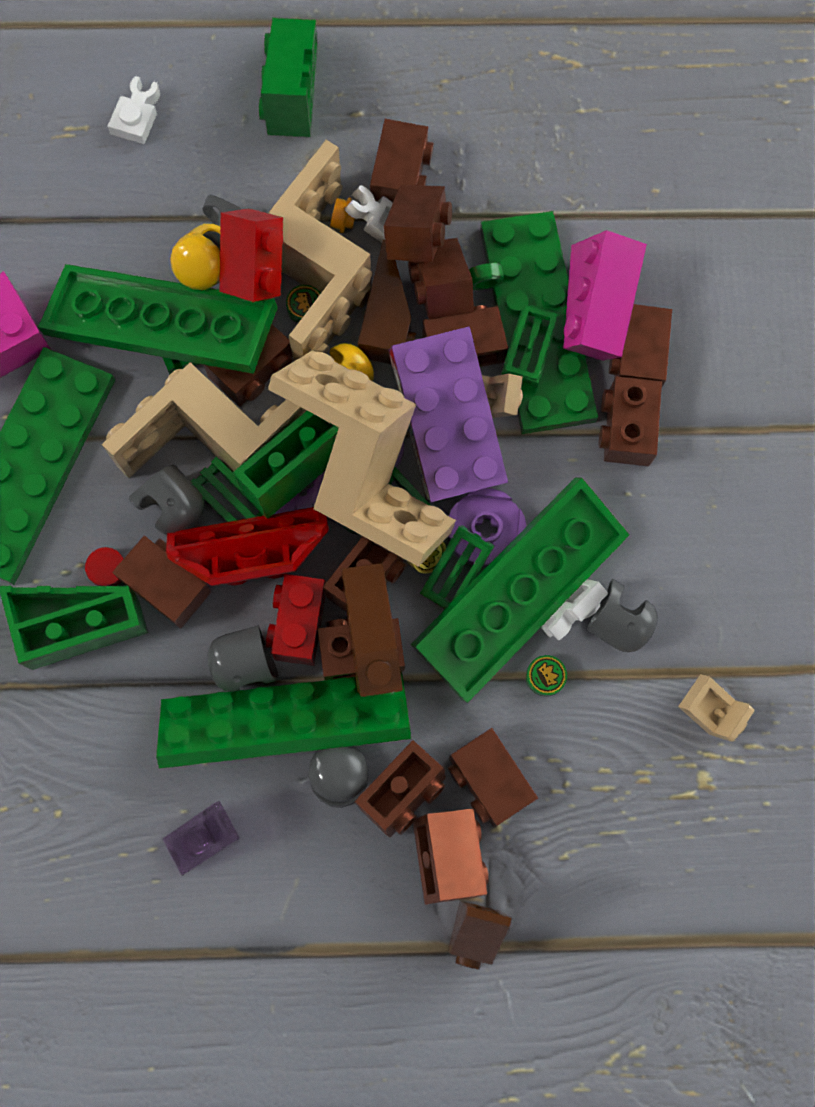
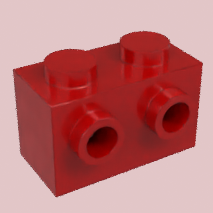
(251, 254)
(298, 618)

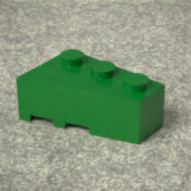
(289, 77)
(68, 622)

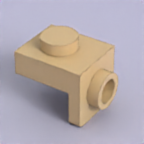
(503, 394)
(715, 709)

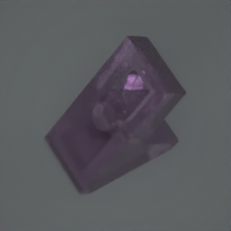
(201, 838)

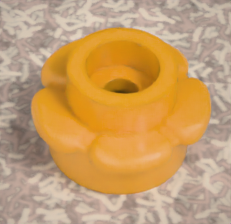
(340, 218)

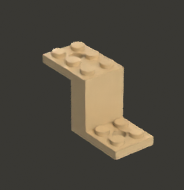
(320, 255)
(205, 411)
(363, 456)

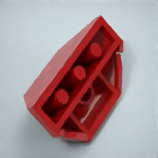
(248, 547)

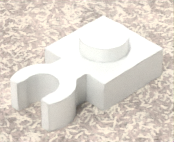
(135, 115)
(371, 211)
(579, 606)

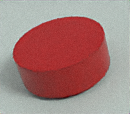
(101, 565)

